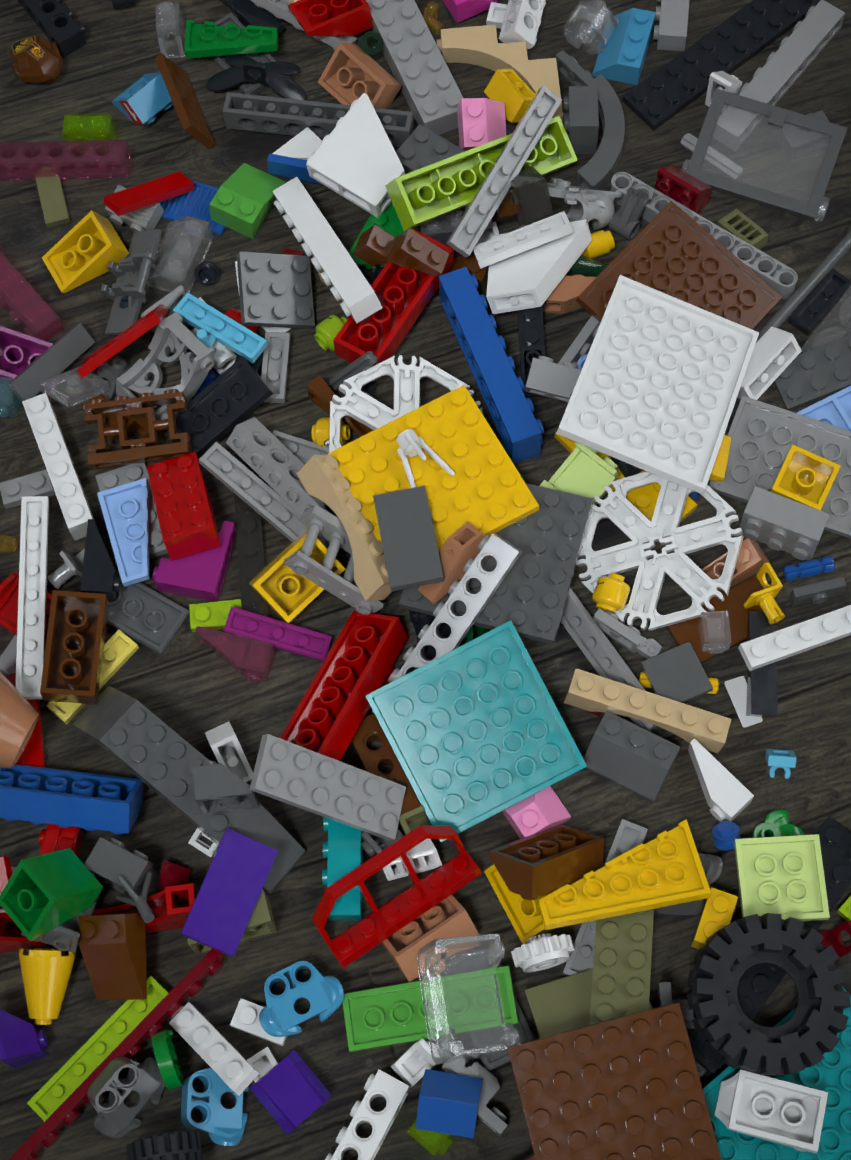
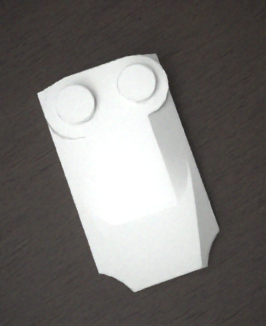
(772, 1110)

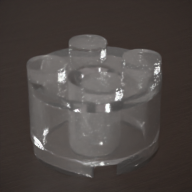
(590, 26)

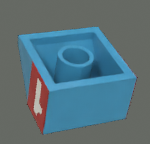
(144, 99)

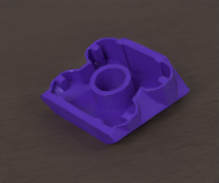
(290, 1092)

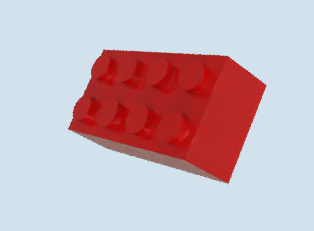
(183, 506)

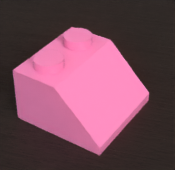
(480, 121)

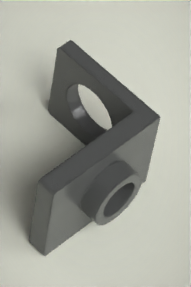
(111, 371)

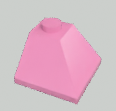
(536, 813)

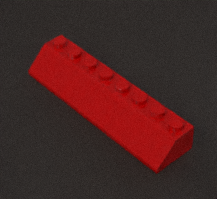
(338, 693)

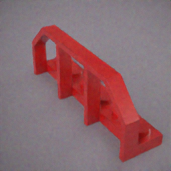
(404, 907)

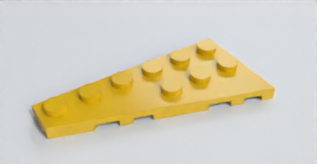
(639, 880)

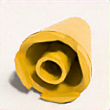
(45, 981)

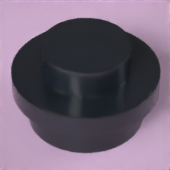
(206, 273)

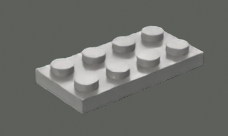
(127, 475)

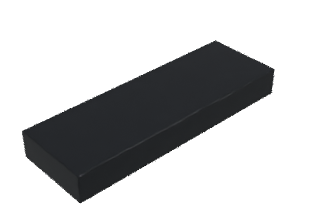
(820, 302)

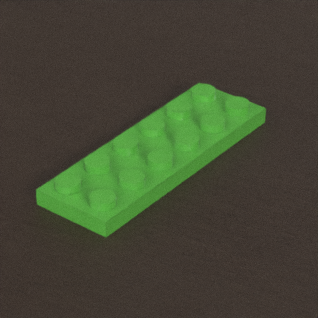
(397, 1013)

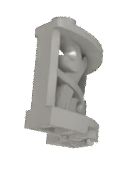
(173, 337)

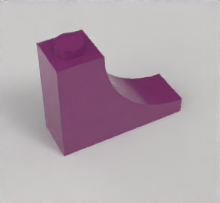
(200, 573)

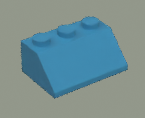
(627, 48)

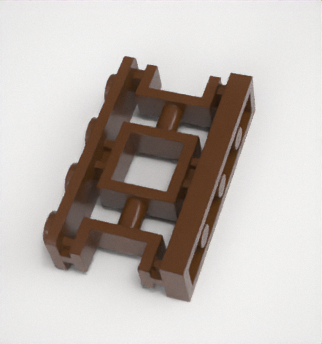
(139, 447)

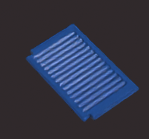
(194, 205)

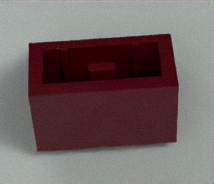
(683, 188)

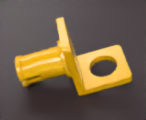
(765, 597)

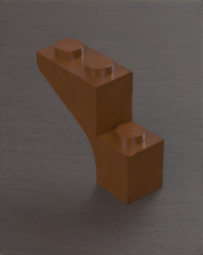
(406, 249)

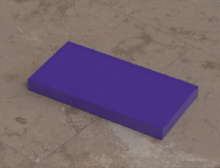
(229, 892)

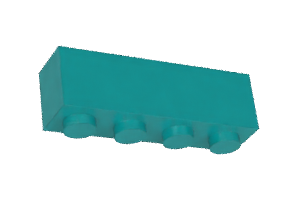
(343, 856)

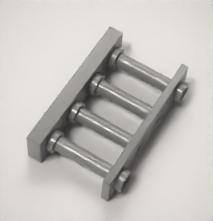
(327, 525)

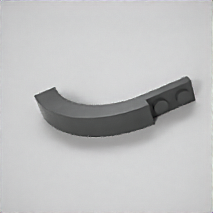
(604, 163)

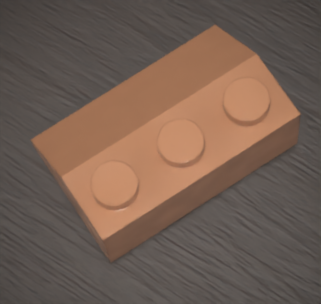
(355, 73)
(442, 921)

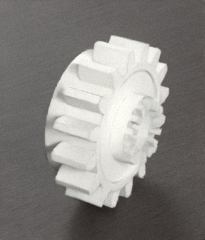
(543, 952)

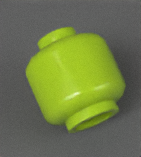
(327, 331)

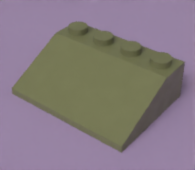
(561, 1004)

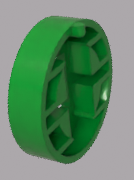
(167, 1059)

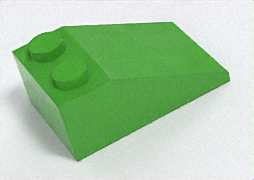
(245, 200)

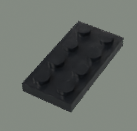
(222, 405)

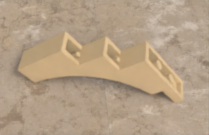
(480, 47)

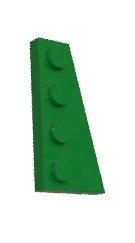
(214, 40)

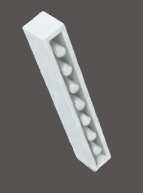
(327, 251)

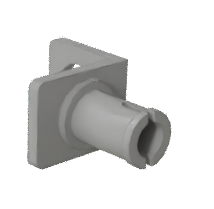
(71, 567)

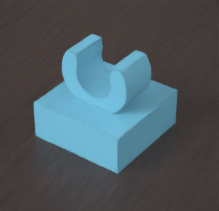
(780, 759)

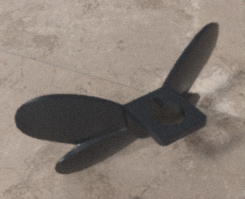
(271, 73)

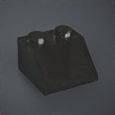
(531, 197)

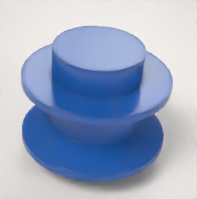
(725, 834)

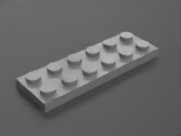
(327, 787)

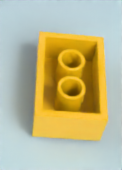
(286, 590)

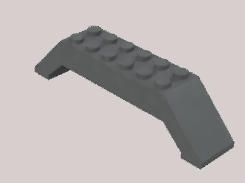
(166, 766)

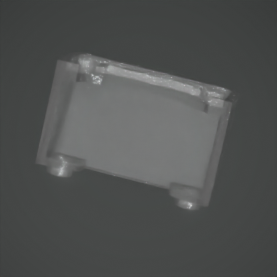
(463, 998)

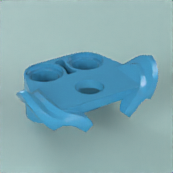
(323, 993)
(222, 1124)

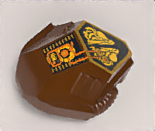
(36, 60)

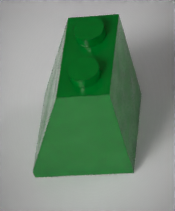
(48, 892)

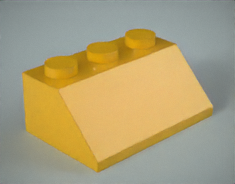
(521, 912)

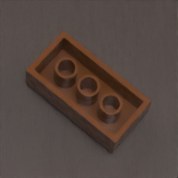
(74, 647)

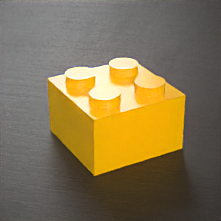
(805, 477)

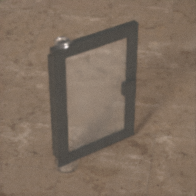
(766, 154)

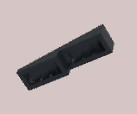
(252, 15)
(762, 682)

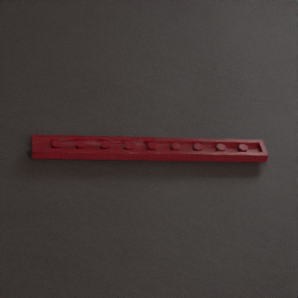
(130, 1047)

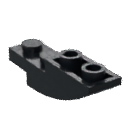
(530, 340)

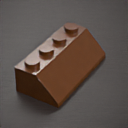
(548, 860)

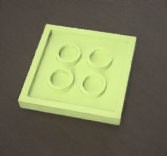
(782, 877)

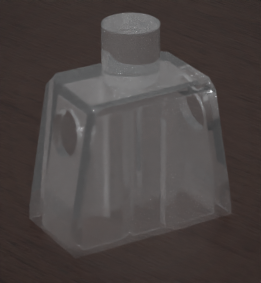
(170, 20)

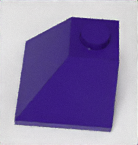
(20, 1041)

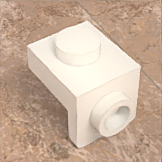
(413, 1062)

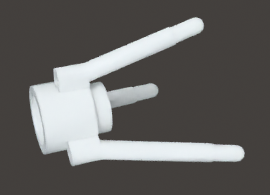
(412, 445)

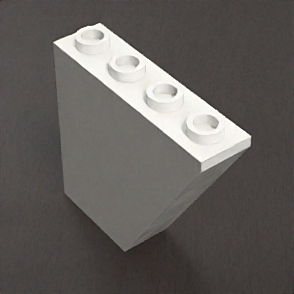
(357, 159)
(534, 274)

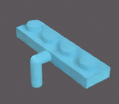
(218, 327)

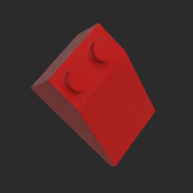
(332, 17)

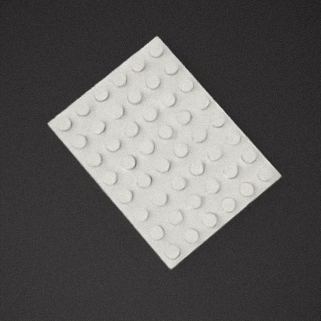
(659, 384)

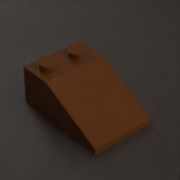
(115, 955)

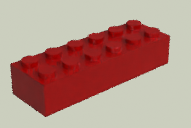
(403, 298)

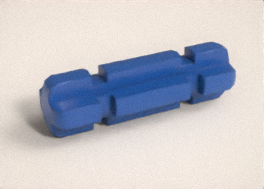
(808, 568)

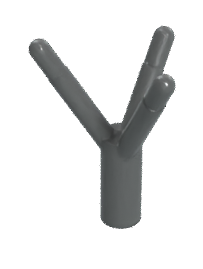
(138, 901)

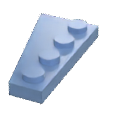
(128, 528)

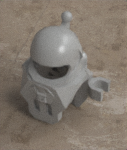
(585, 203)

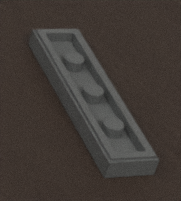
(51, 362)

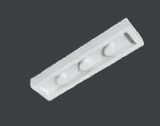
(522, 239)
(214, 1048)

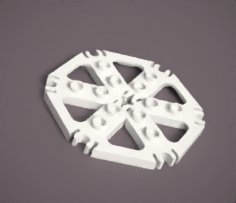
(405, 394)
(666, 530)

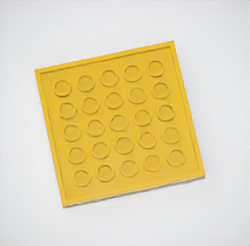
(485, 481)

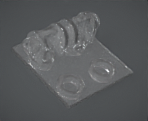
(442, 224)

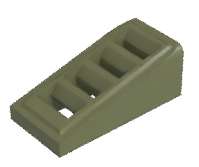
(760, 236)

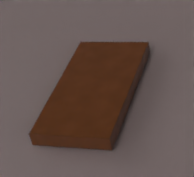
(185, 101)
(738, 618)

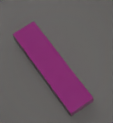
(279, 633)

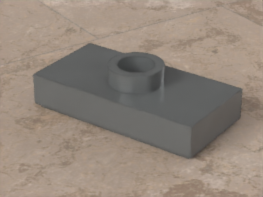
(817, 592)

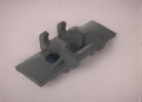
(131, 280)

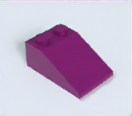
(18, 351)

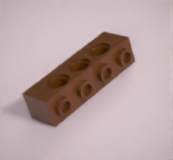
(371, 731)

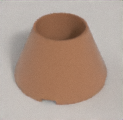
(16, 723)

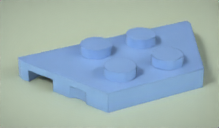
(832, 410)

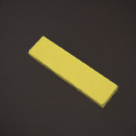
(115, 654)

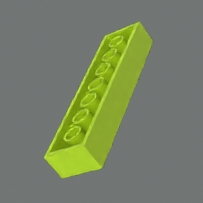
(455, 180)

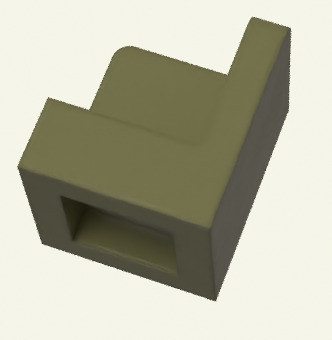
(412, 820)

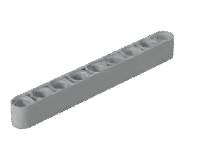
(755, 259)

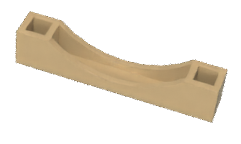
(324, 481)
(688, 722)

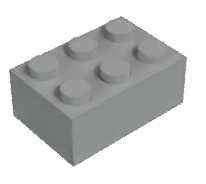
(783, 523)

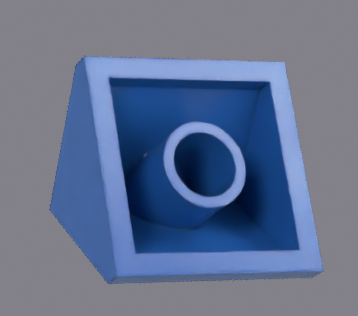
(448, 1103)

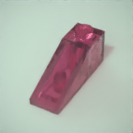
(245, 655)

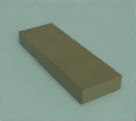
(52, 200)

